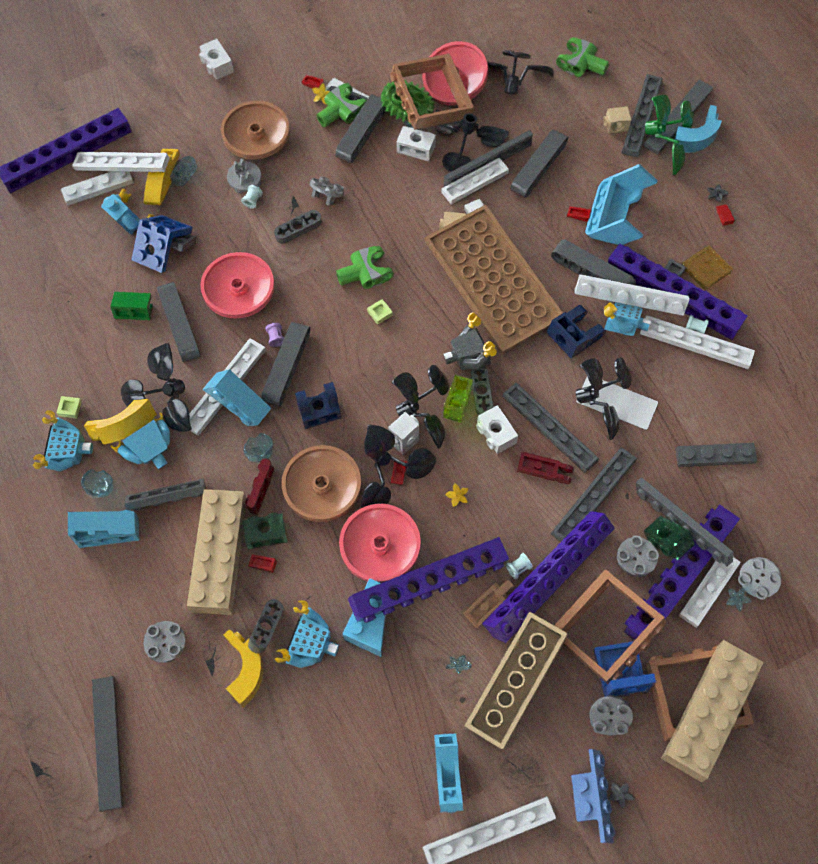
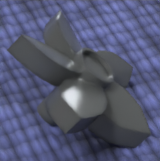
(717, 193)
(620, 794)

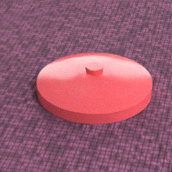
(470, 65)
(237, 285)
(379, 542)

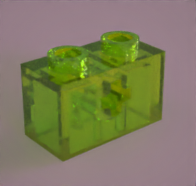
(457, 398)

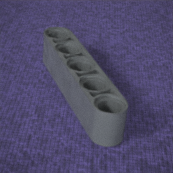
(360, 129)
(539, 163)
(587, 264)
(178, 322)
(286, 364)

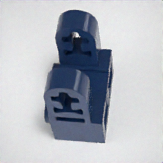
(569, 336)
(326, 399)

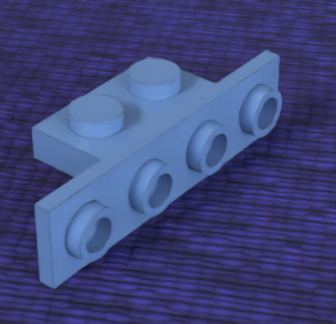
(591, 797)

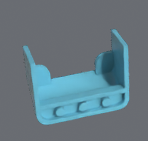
(611, 205)

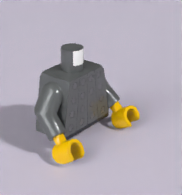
(470, 348)

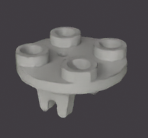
(243, 175)
(324, 186)
(644, 563)
(768, 584)
(174, 641)
(621, 716)

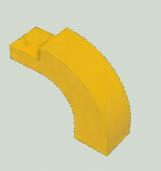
(122, 425)
(250, 678)

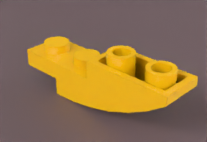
(159, 182)

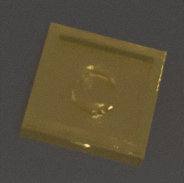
(707, 267)

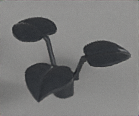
(512, 82)
(489, 135)
(161, 363)
(408, 386)
(589, 394)
(376, 444)

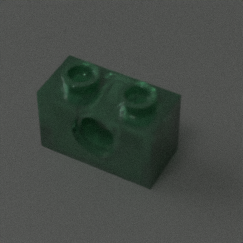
(275, 535)
(669, 537)

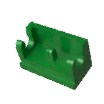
(131, 305)

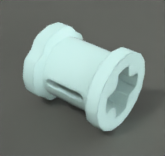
(252, 196)
(696, 324)
(519, 566)

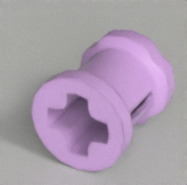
(275, 334)

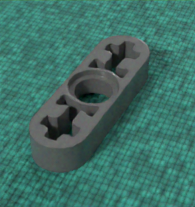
(298, 220)
(483, 383)
(267, 634)

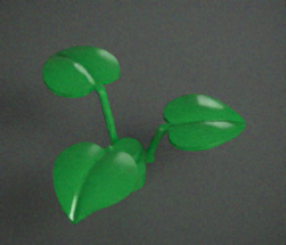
(657, 127)

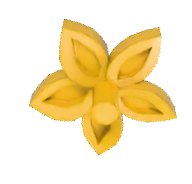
(321, 93)
(457, 495)

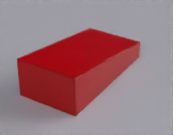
(312, 82)
(579, 213)
(725, 215)
(398, 473)
(262, 563)

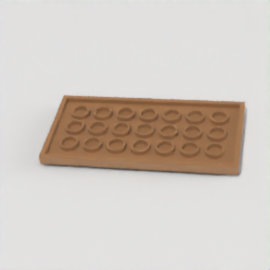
(493, 278)

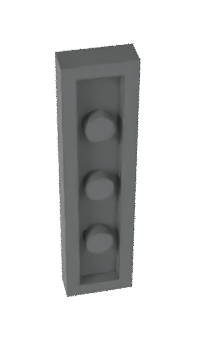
(716, 454)
(170, 493)

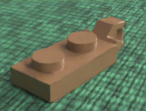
(486, 603)

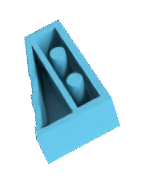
(237, 397)
(103, 528)
(367, 635)

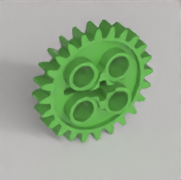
(394, 103)

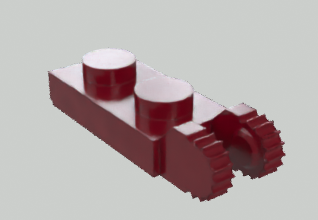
(544, 468)
(260, 487)

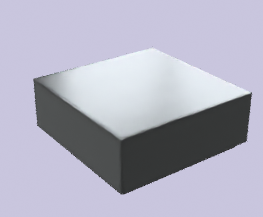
(675, 267)

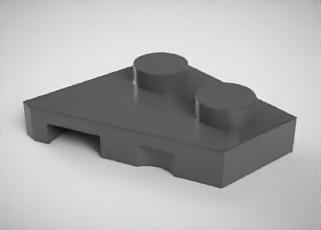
(183, 242)

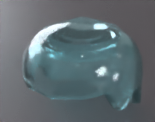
(258, 448)
(97, 483)

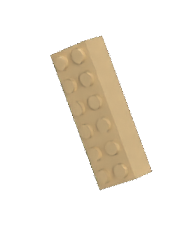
(217, 552)
(516, 680)
(712, 711)

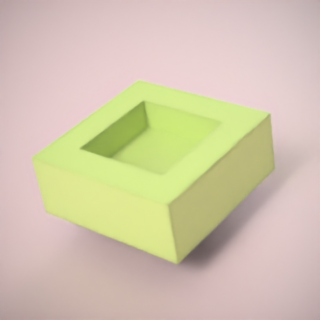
(380, 311)
(69, 407)

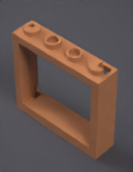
(427, 65)
(642, 642)
(658, 694)

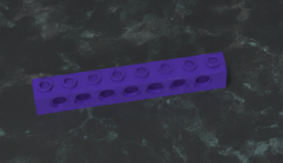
(64, 150)
(718, 308)
(725, 522)
(492, 550)
(548, 576)

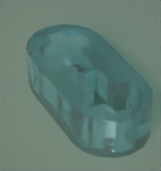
(183, 170)

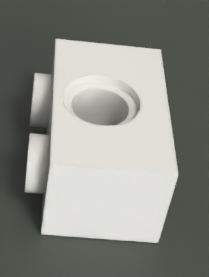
(216, 59)
(416, 143)
(496, 419)
(405, 432)

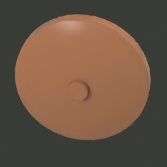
(255, 130)
(321, 483)

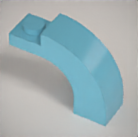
(699, 138)
(448, 773)

